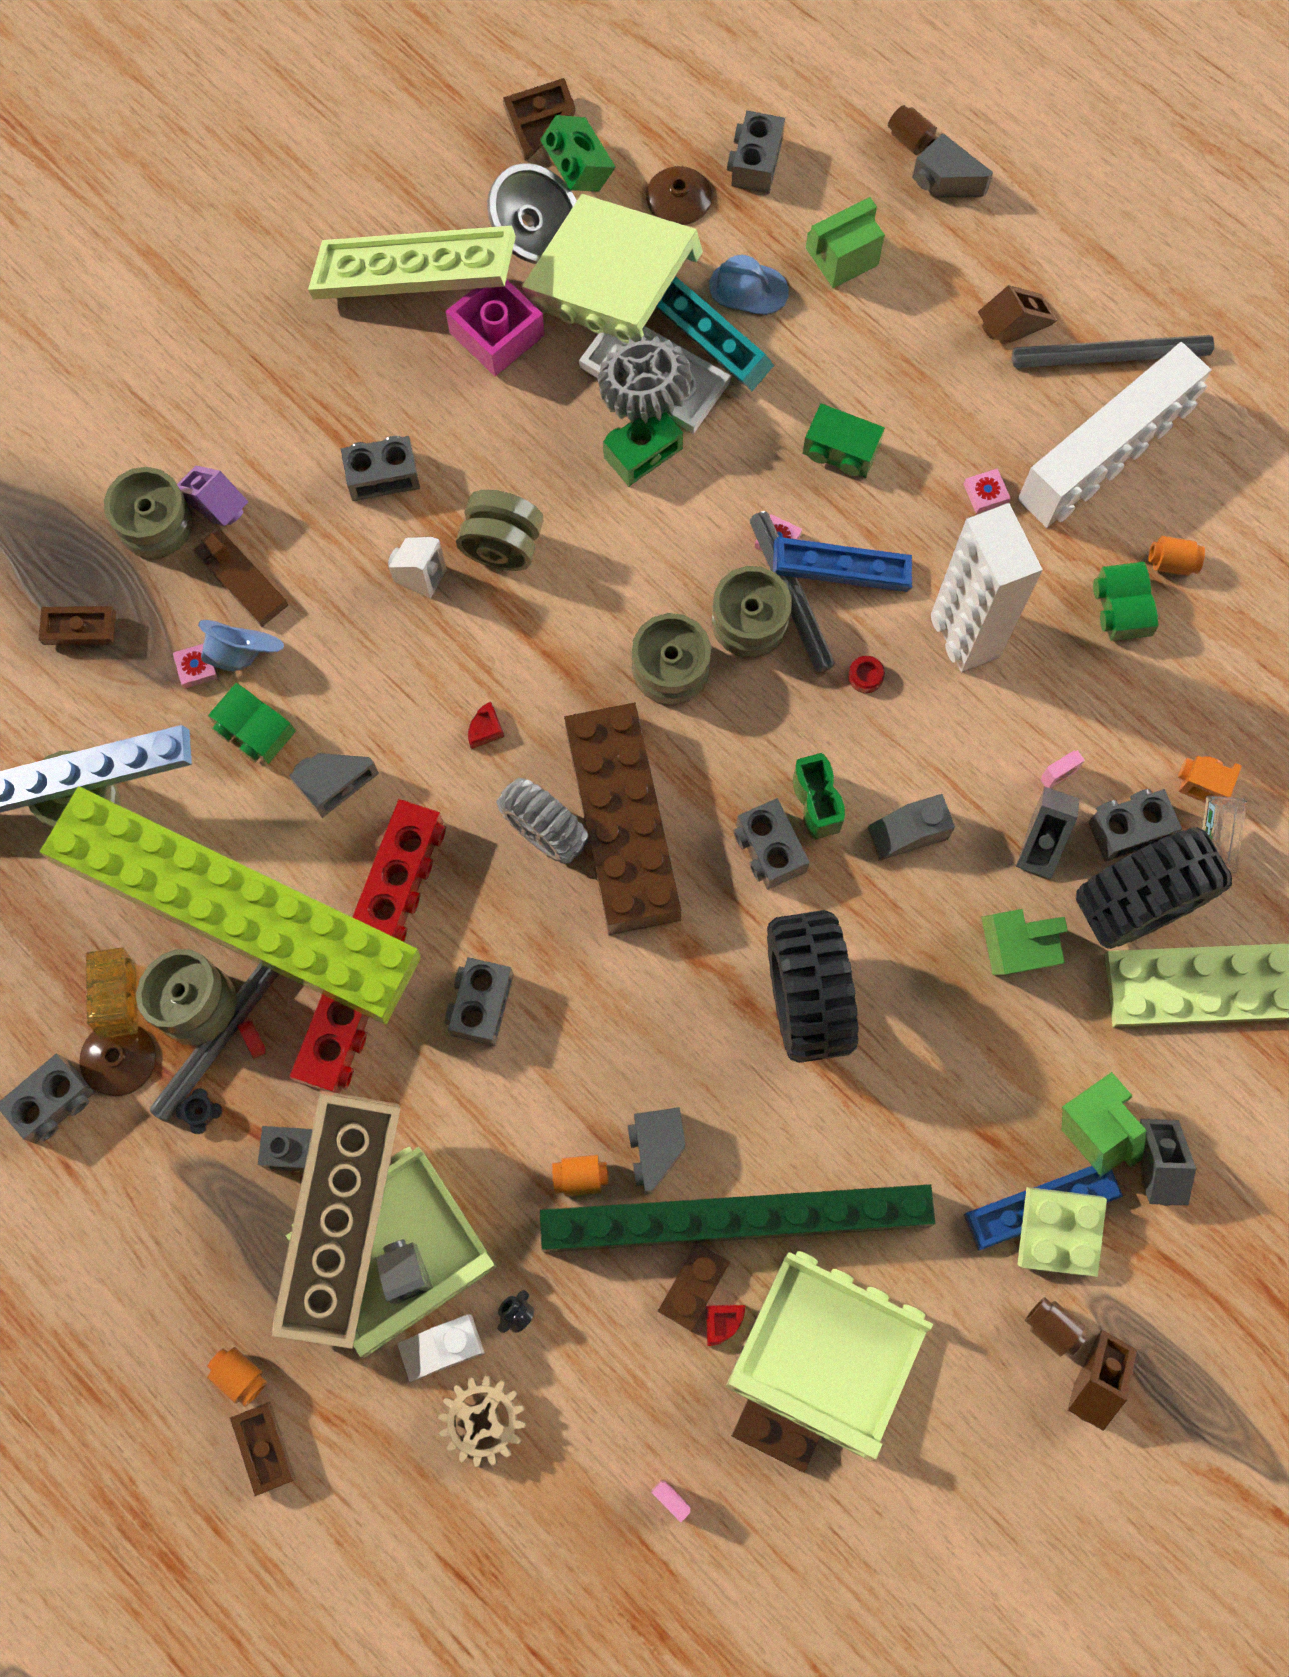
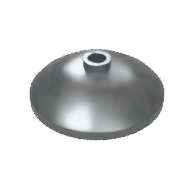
(534, 196)

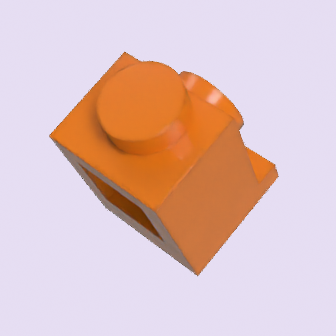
(1207, 777)

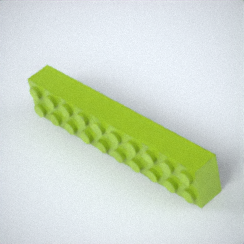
(231, 905)

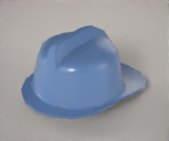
(748, 286)
(234, 647)

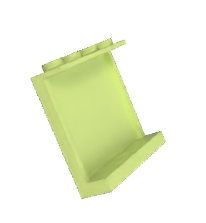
(609, 267)
(421, 1212)
(829, 1354)

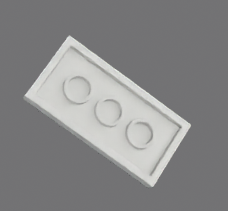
(705, 388)

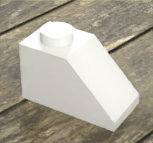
(418, 565)
(441, 1347)

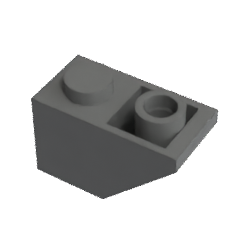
(660, 1145)

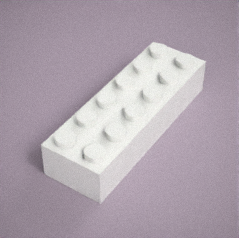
(1114, 435)
(985, 587)

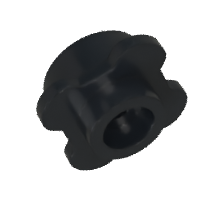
(187, 1111)
(515, 1313)

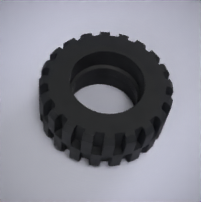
(1153, 887)
(812, 986)

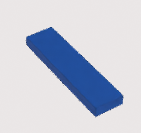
(842, 564)
(1005, 1217)

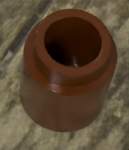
(912, 129)
(1056, 1327)

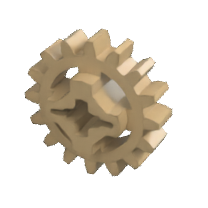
(466, 1411)

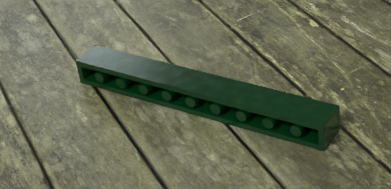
(736, 1218)

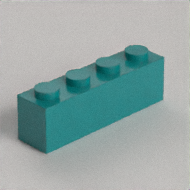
(714, 334)

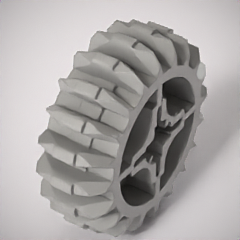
(646, 389)
(542, 820)

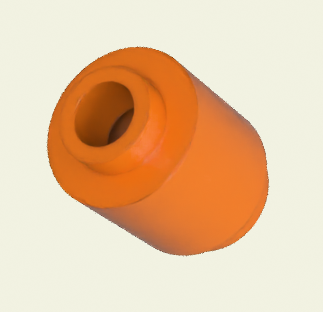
(1176, 556)
(579, 1175)
(236, 1376)

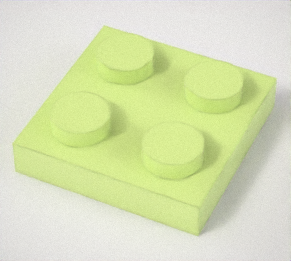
(1062, 1232)

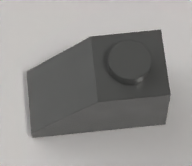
(950, 171)
(331, 779)
(912, 827)
(1048, 832)
(1166, 1163)
(402, 1272)

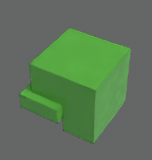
(846, 243)
(1021, 945)
(1103, 1125)

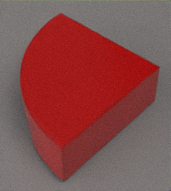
(484, 727)
(723, 1322)

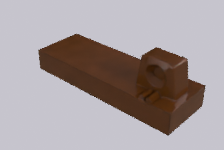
(240, 577)

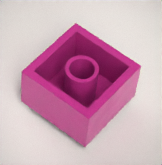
(495, 325)

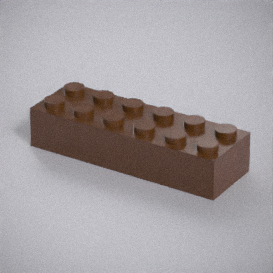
(622, 819)

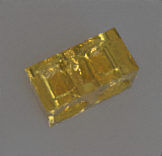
(111, 993)

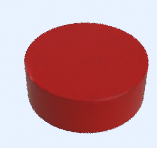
(866, 674)
(252, 1039)

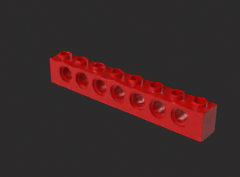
(406, 823)

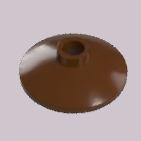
(683, 205)
(124, 1075)

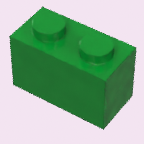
(843, 441)

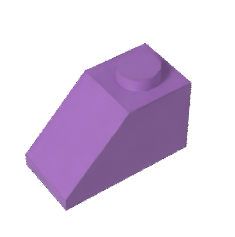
(212, 495)

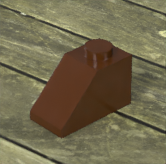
(1015, 314)
(1103, 1381)

